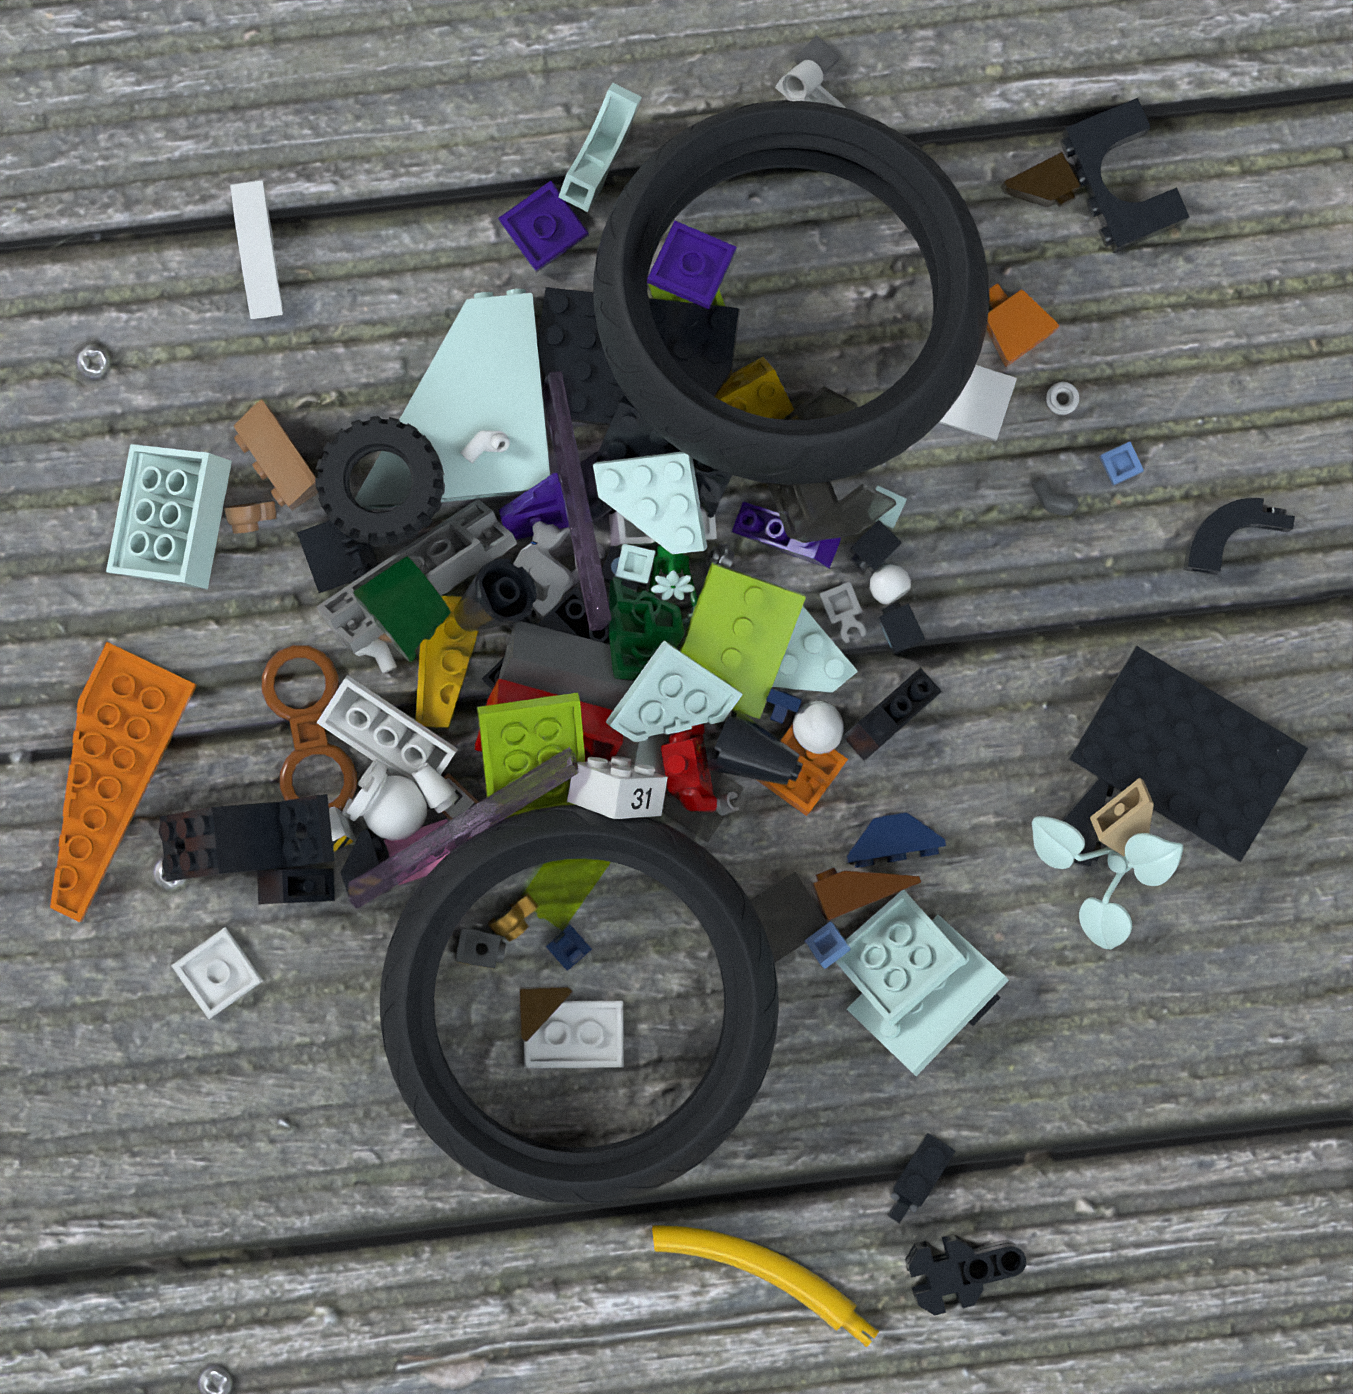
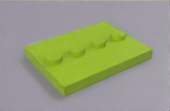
(742, 632)
(524, 736)

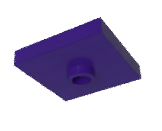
(543, 226)
(691, 264)

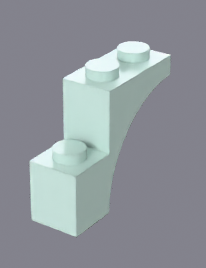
(601, 147)

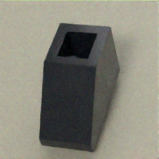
(362, 857)

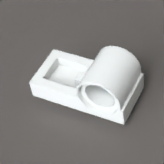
(804, 84)

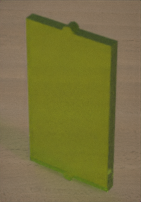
(563, 887)

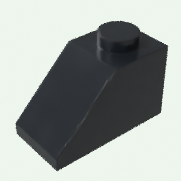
(295, 886)

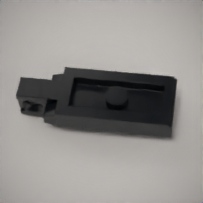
(919, 1176)

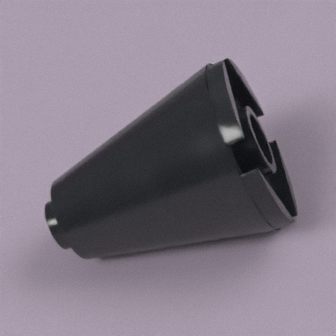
(496, 597)
(753, 752)

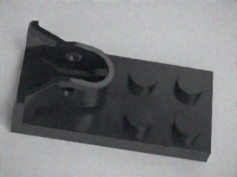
(633, 437)

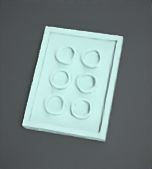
(941, 1013)

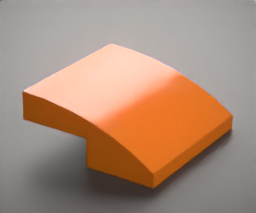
(814, 778)

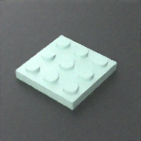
(899, 957)

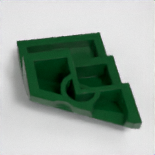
(403, 605)
(639, 628)

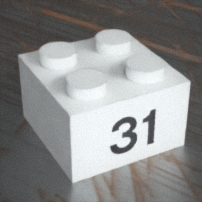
(618, 788)

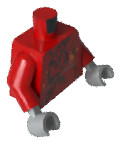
(688, 773)

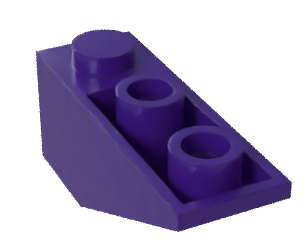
(767, 529)

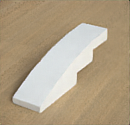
(256, 249)

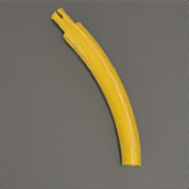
(770, 1266)

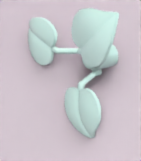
(1148, 854)

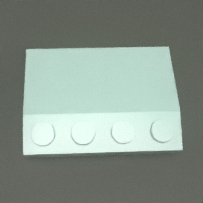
(169, 515)

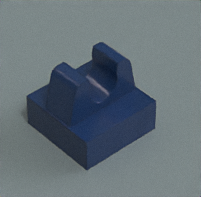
(783, 702)
(568, 947)

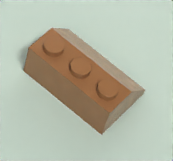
(275, 456)

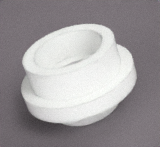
(1067, 389)

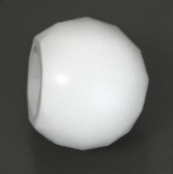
(889, 584)

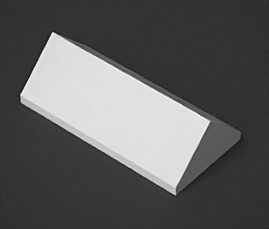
(383, 731)

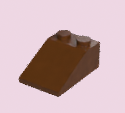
(850, 890)

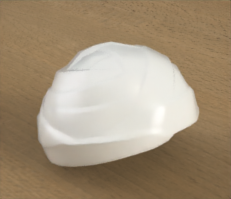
(818, 727)

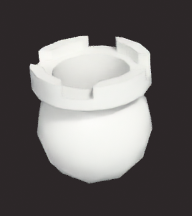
(390, 804)

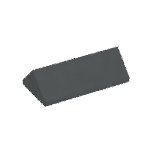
(562, 665)

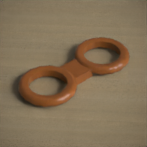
(307, 735)

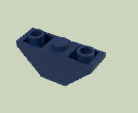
(893, 838)

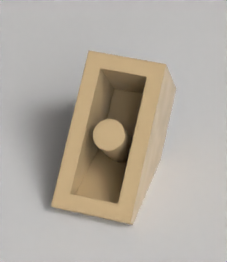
(1124, 817)

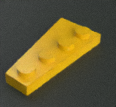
(443, 670)

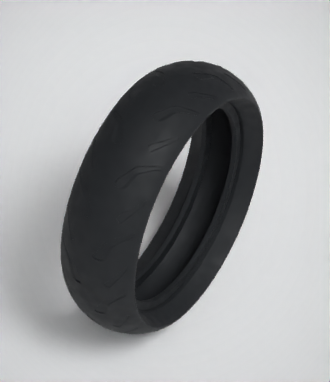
(821, 140)
(607, 1170)

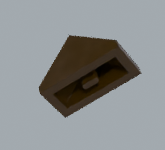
(538, 1005)

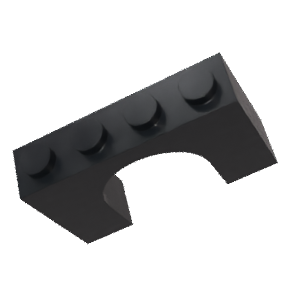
(1121, 221)

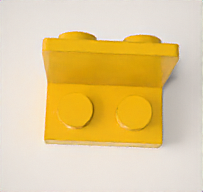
(756, 391)

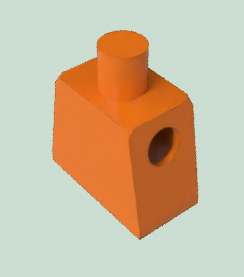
(1016, 323)

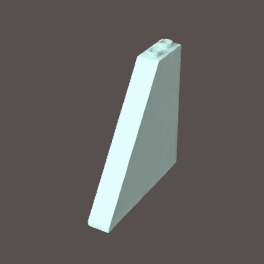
(476, 382)

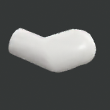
(485, 441)
(379, 650)

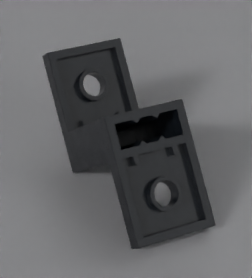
(246, 838)

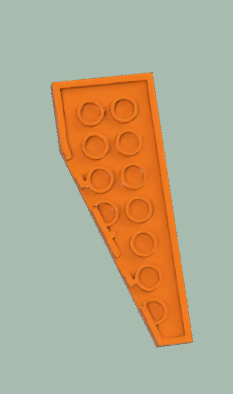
(117, 745)

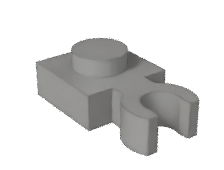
(841, 607)

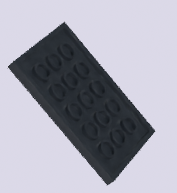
(1195, 750)

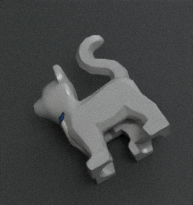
(549, 575)

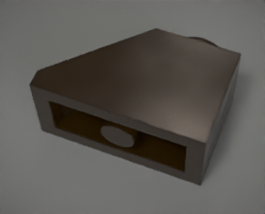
(1045, 183)

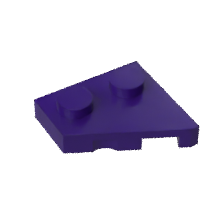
(540, 503)

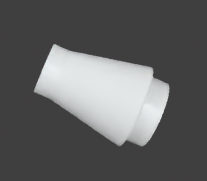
(435, 788)

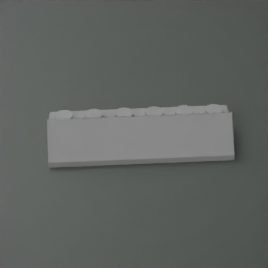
(443, 555)

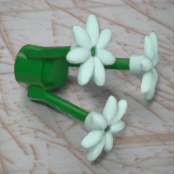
(671, 565)

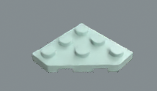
(656, 497)
(812, 660)
(672, 697)

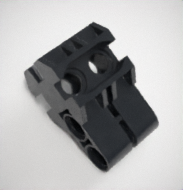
(950, 1272)

